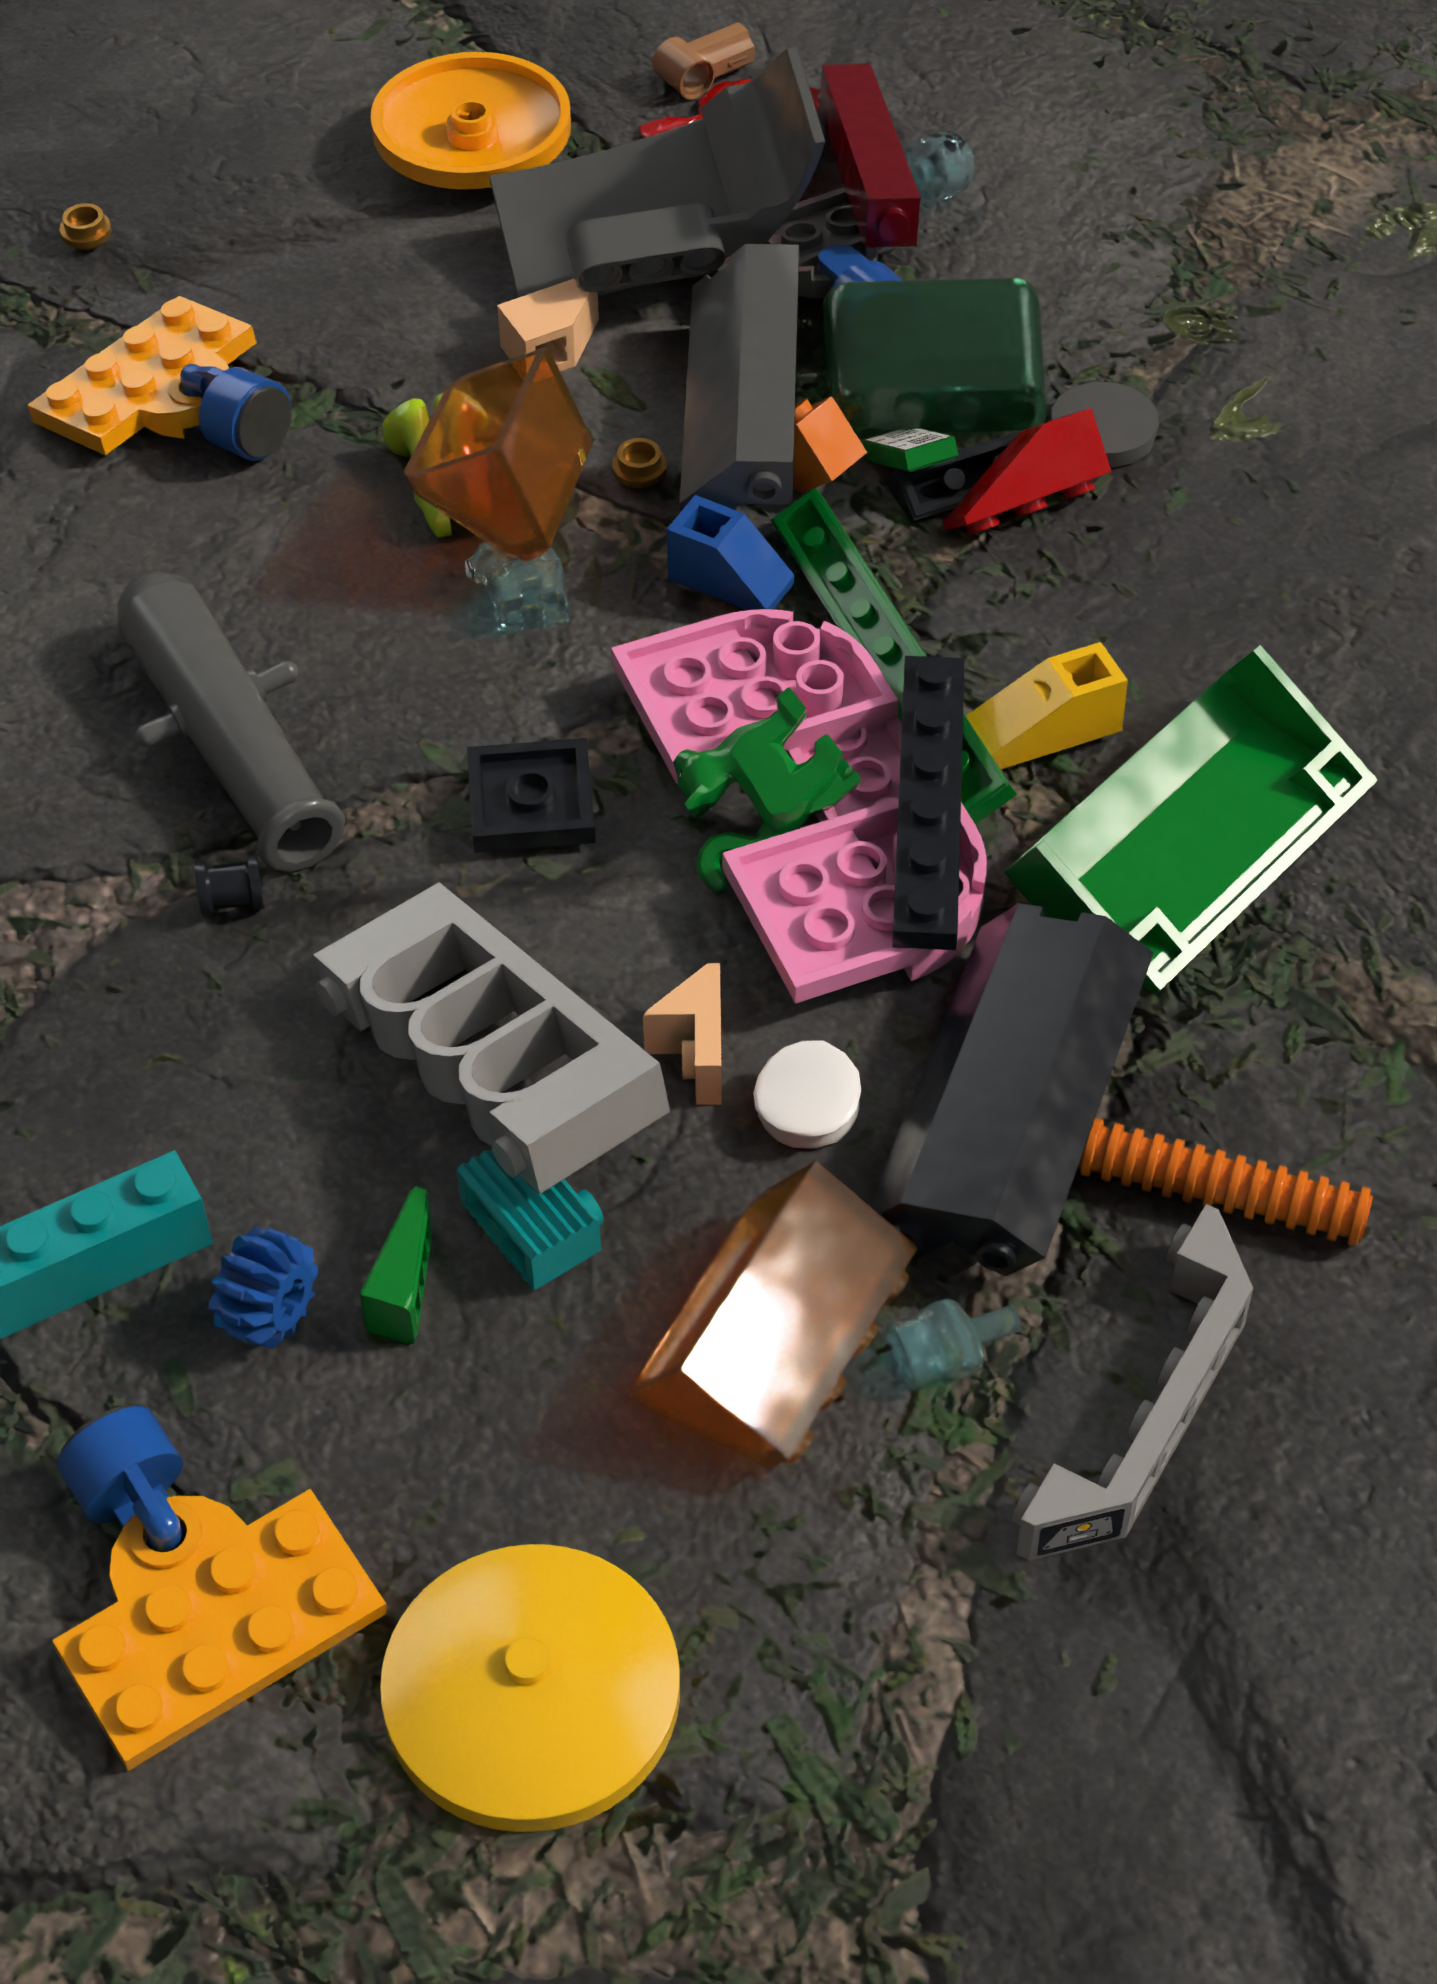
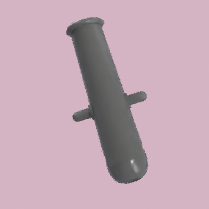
(227, 719)

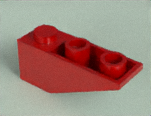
(1037, 463)

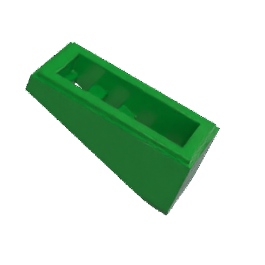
(397, 1280)

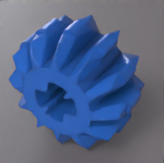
(263, 1287)

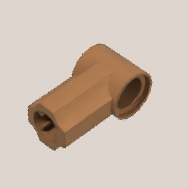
(695, 64)

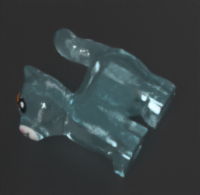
(520, 586)

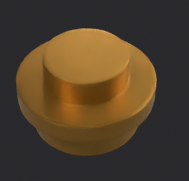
(85, 227)
(639, 463)

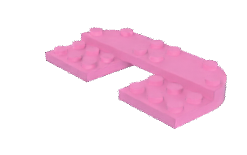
(825, 888)

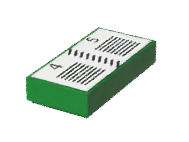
(910, 449)

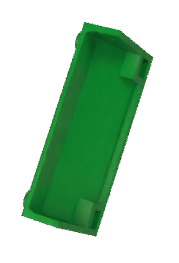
(1199, 817)

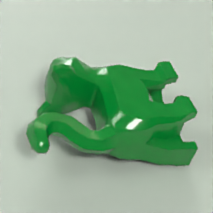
(776, 786)

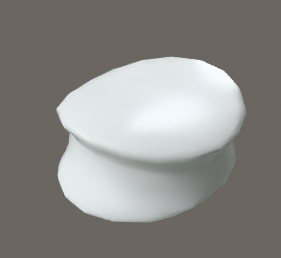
(808, 1095)

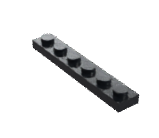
(929, 804)

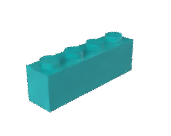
(98, 1241)

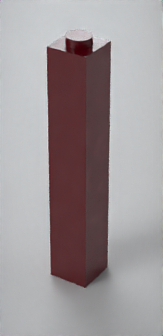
(869, 156)

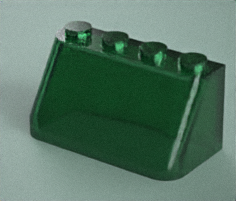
(935, 355)

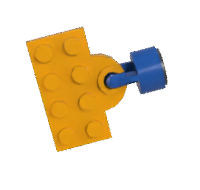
(169, 379)
(200, 1595)

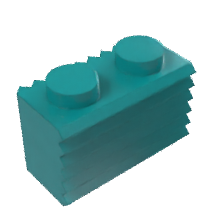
(533, 1230)

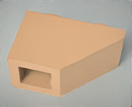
(551, 317)

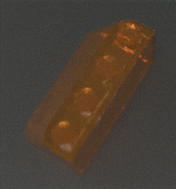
(504, 454)
(777, 1318)

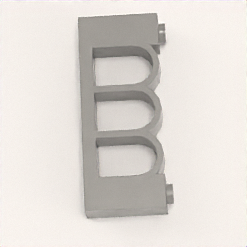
(533, 1132)

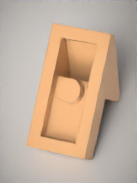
(690, 1025)

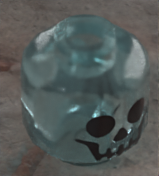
(940, 165)

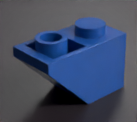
(725, 557)

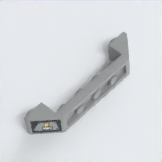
(1077, 1513)

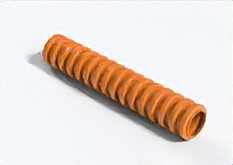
(1226, 1182)

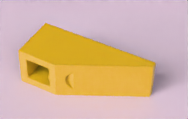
(1054, 707)

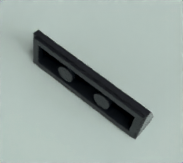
(944, 485)

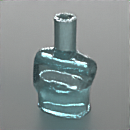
(945, 1341)

